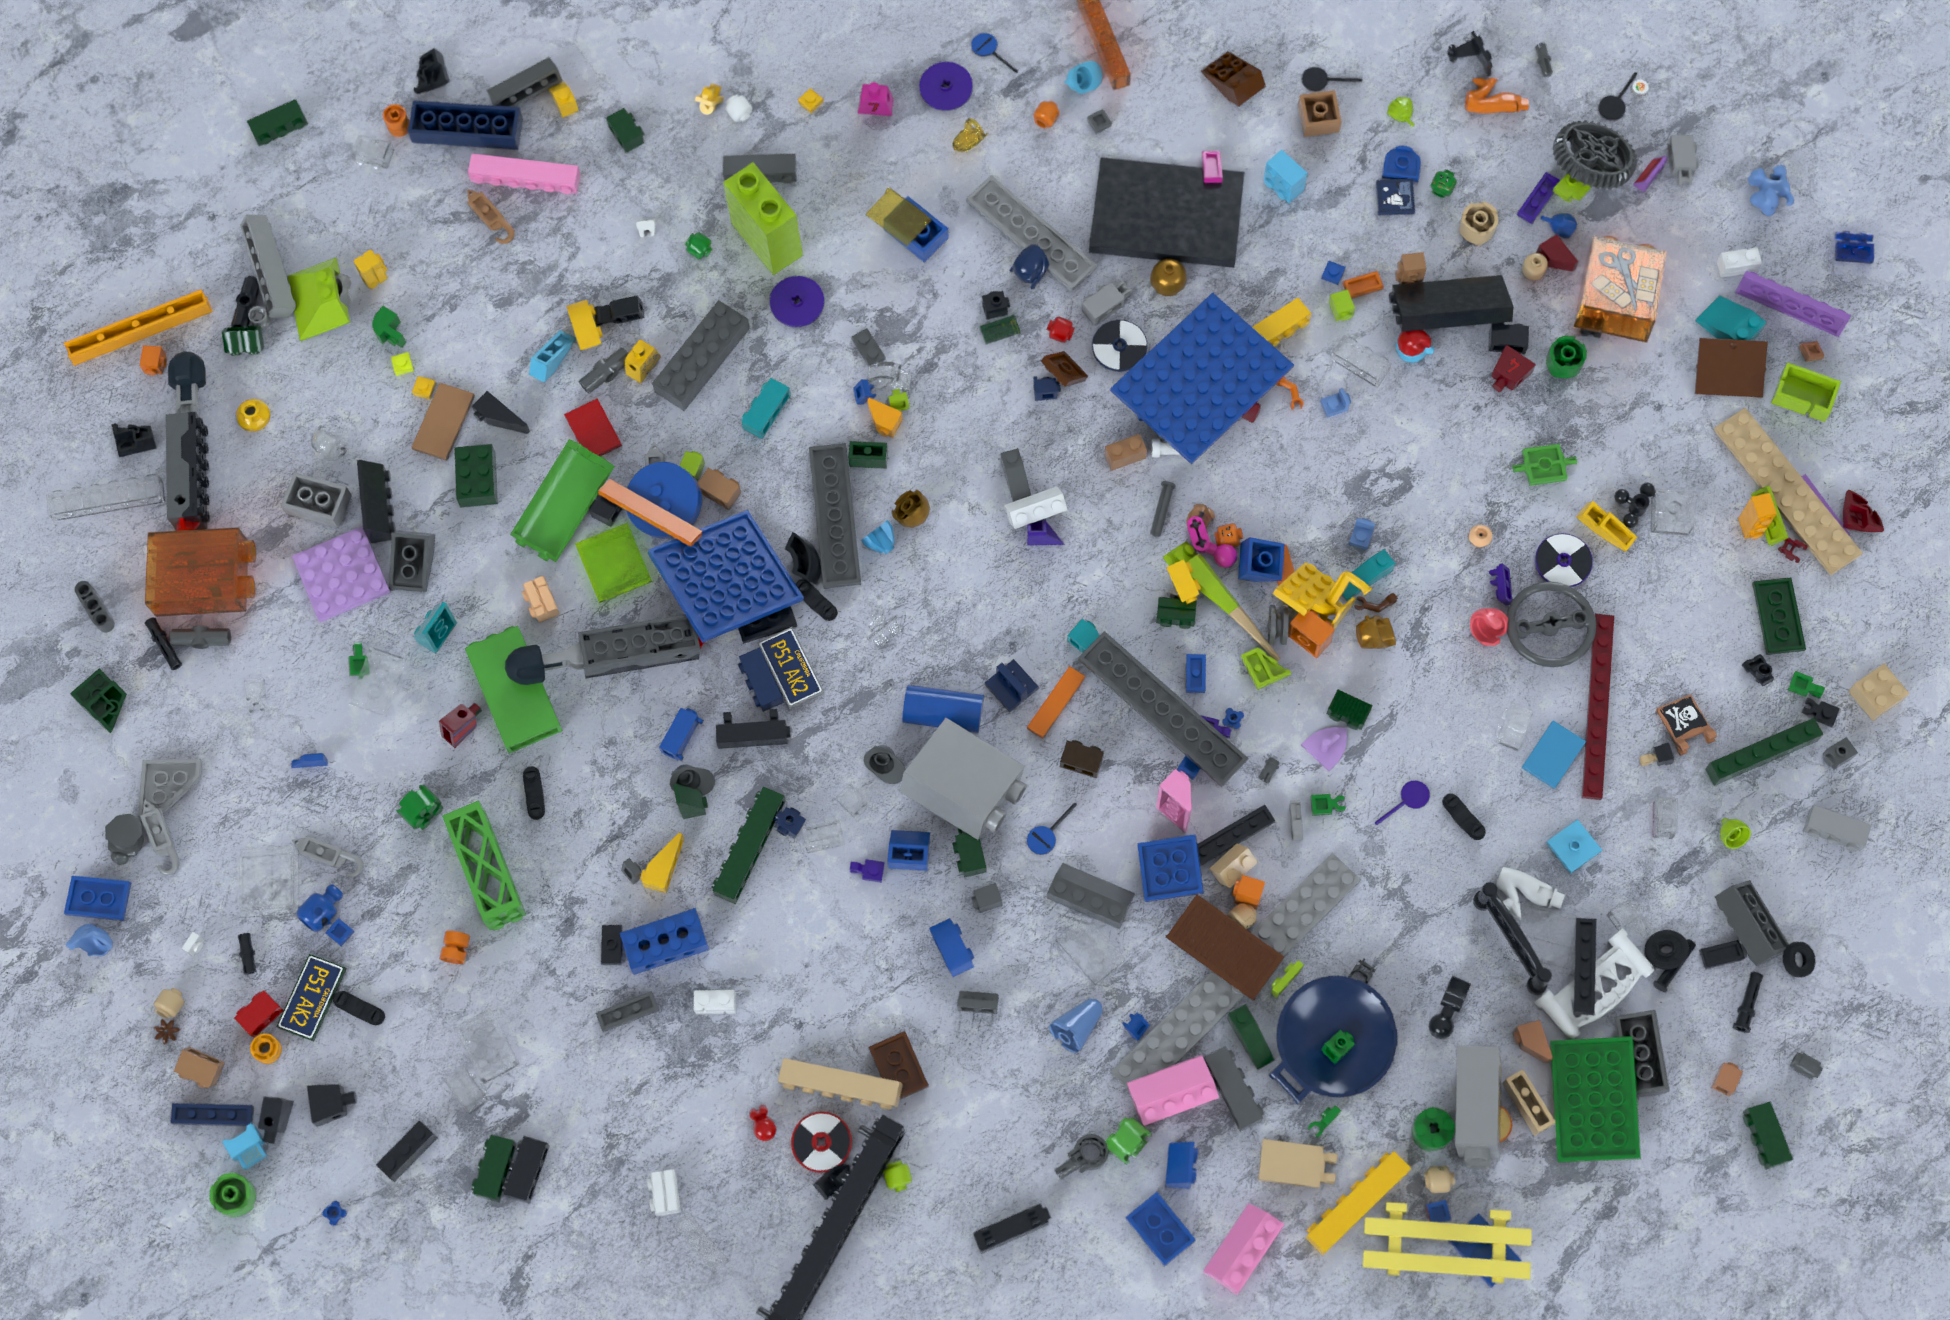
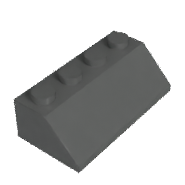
(1090, 895)
(1752, 922)

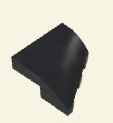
(431, 72)
(133, 439)

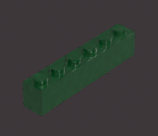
(1764, 751)
(748, 845)

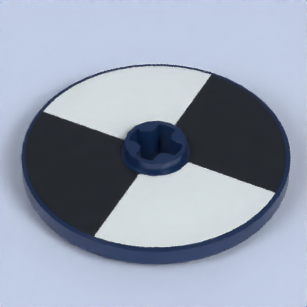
(1106, 341)

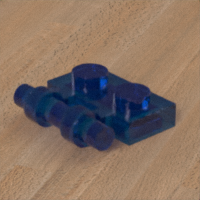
(1851, 251)

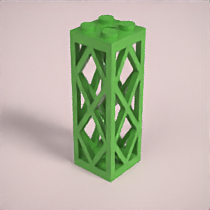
(500, 913)

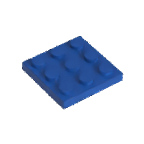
(1170, 868)

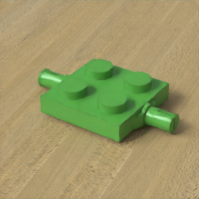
(1544, 464)

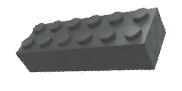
(701, 355)

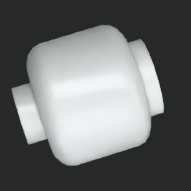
(739, 108)

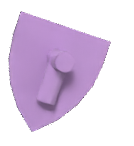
(1327, 745)

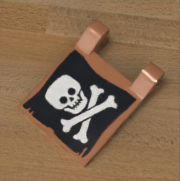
(1684, 722)

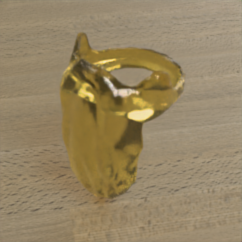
(969, 136)

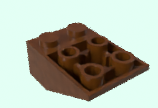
(1234, 78)

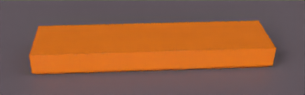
(1056, 702)

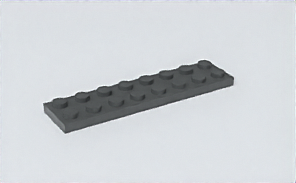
(834, 516)

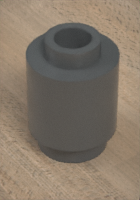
(1806, 1065)

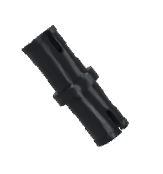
(247, 953)

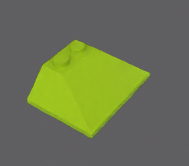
(317, 299)

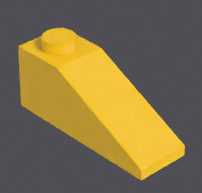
(661, 867)

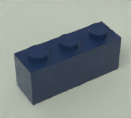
(760, 680)

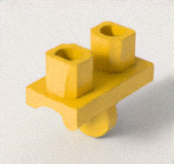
(709, 98)

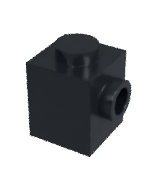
(995, 304)

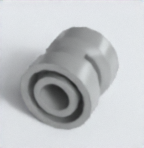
(259, 317)

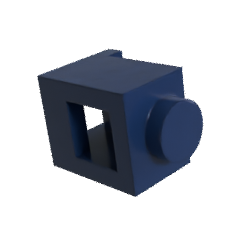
(1045, 388)

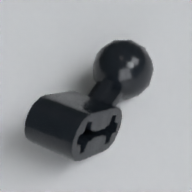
(1441, 1024)

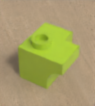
(1571, 189)

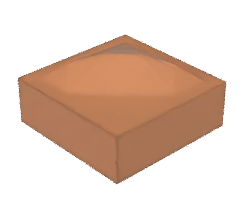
(1811, 351)

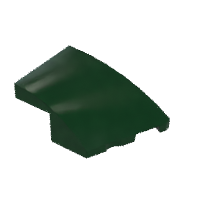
(100, 698)

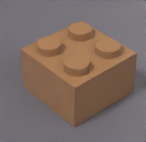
(1319, 113)

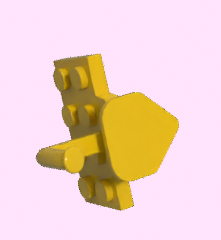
(1316, 591)

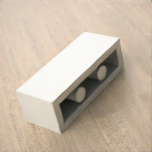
(1035, 507)

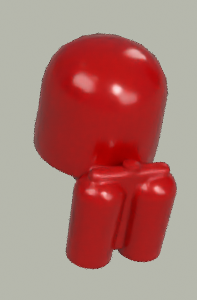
(763, 1126)

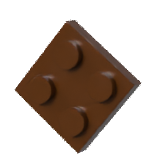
(1064, 368)

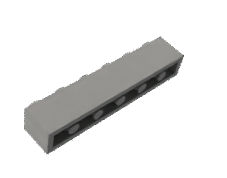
(267, 266)

